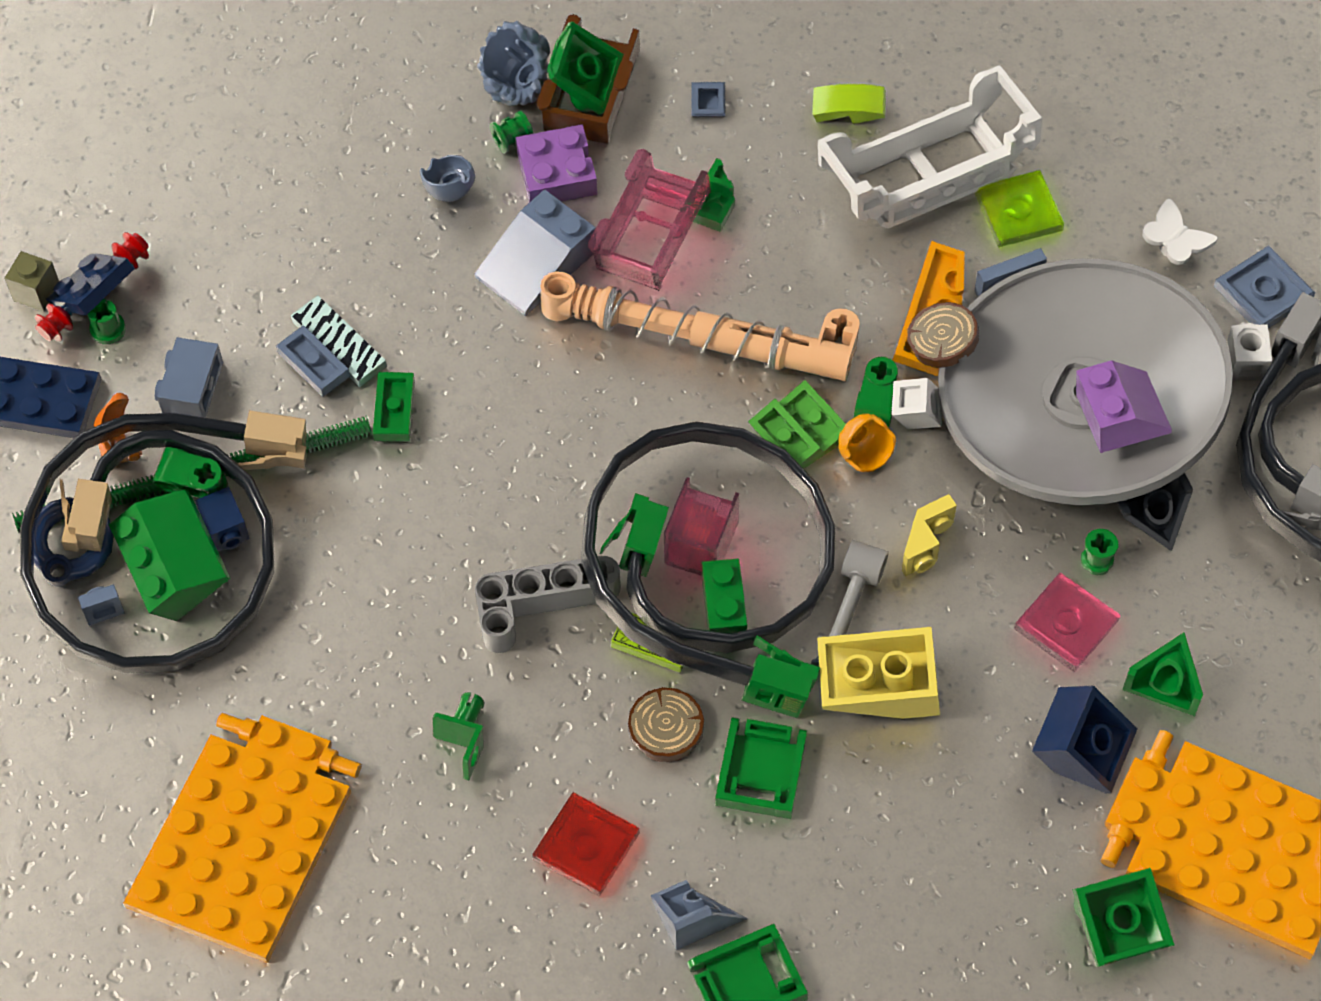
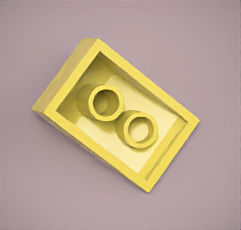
(880, 673)

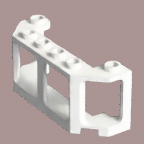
(935, 188)

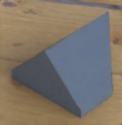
(691, 915)

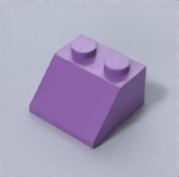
(1120, 405)

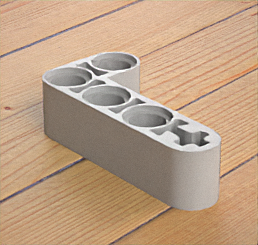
(546, 598)

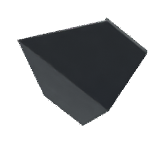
(1160, 510)

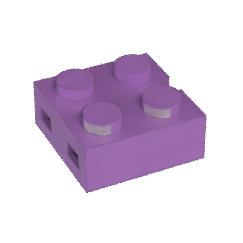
(557, 163)

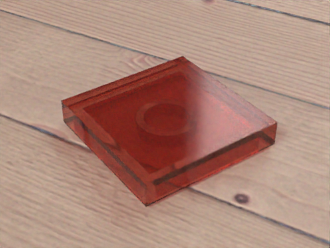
(586, 844)

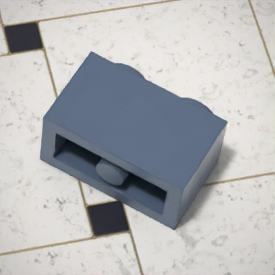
(189, 377)

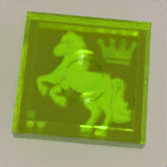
(1019, 208)

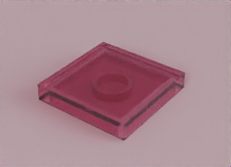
(1067, 622)

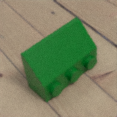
(169, 553)

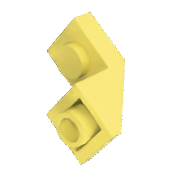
(922, 544)

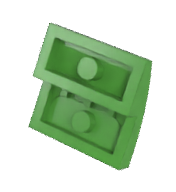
(800, 424)

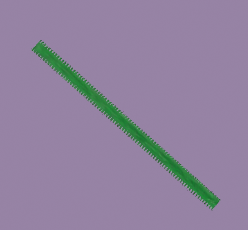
(312, 441)

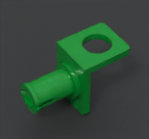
(463, 730)

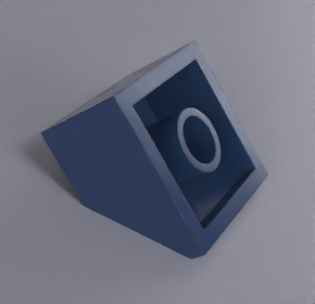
(1085, 737)

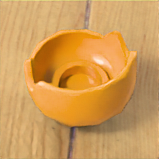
(866, 442)

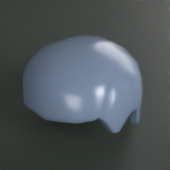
(448, 178)

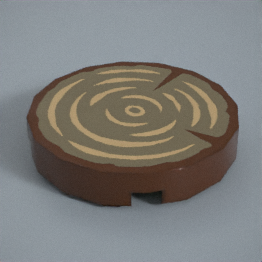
(943, 334)
(666, 724)

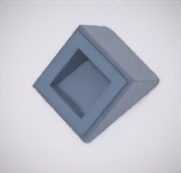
(708, 98)

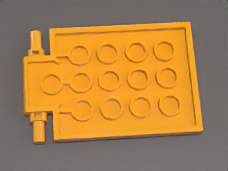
(244, 836)
(1223, 842)

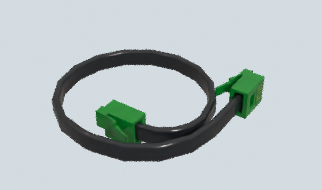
(771, 683)

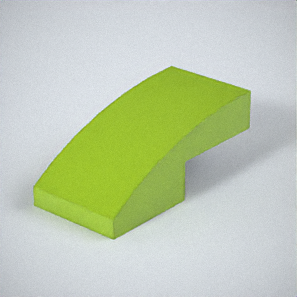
(857, 101)

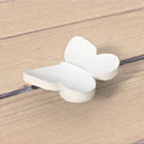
(1173, 237)

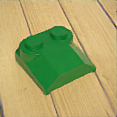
(584, 68)
(1123, 917)

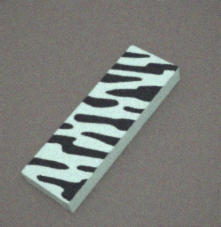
(340, 339)

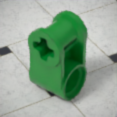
(877, 394)
(182, 471)

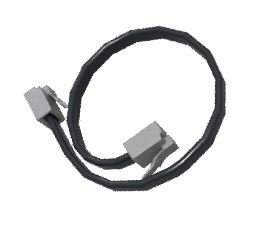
(1290, 344)

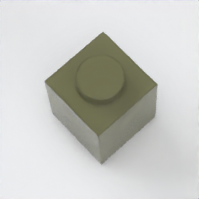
(31, 280)

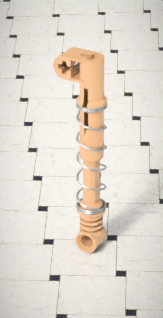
(775, 347)

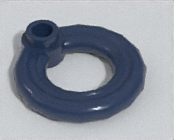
(74, 568)

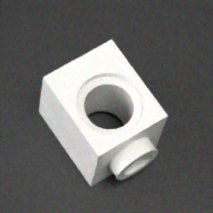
(1246, 363)
(916, 403)

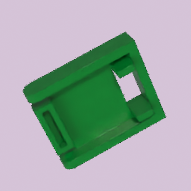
(761, 763)
(740, 973)

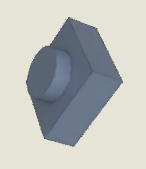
(101, 604)

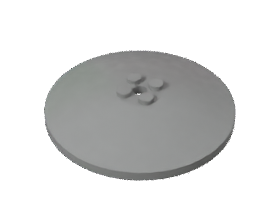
(1016, 393)

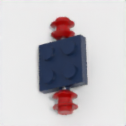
(90, 285)

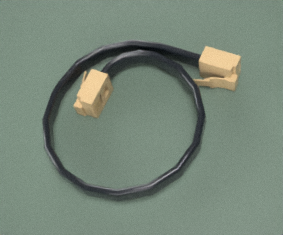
(265, 434)

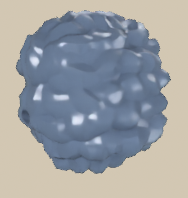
(514, 63)

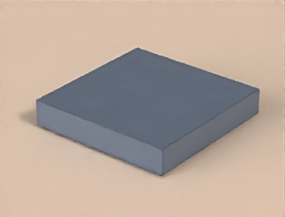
(1262, 288)

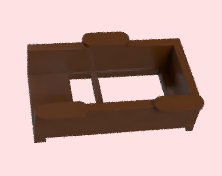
(595, 127)

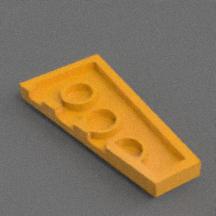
(938, 282)

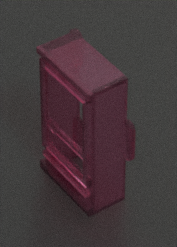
(657, 187)

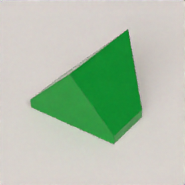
(1167, 677)

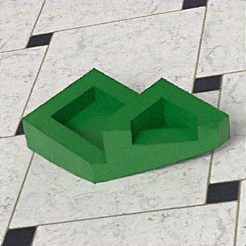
(720, 201)

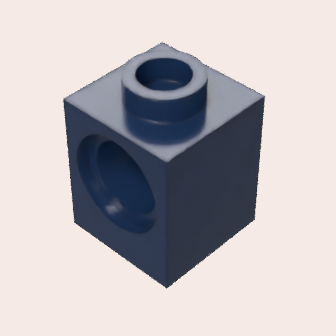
(223, 519)

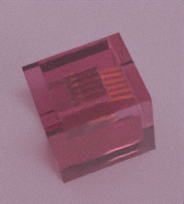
(699, 529)

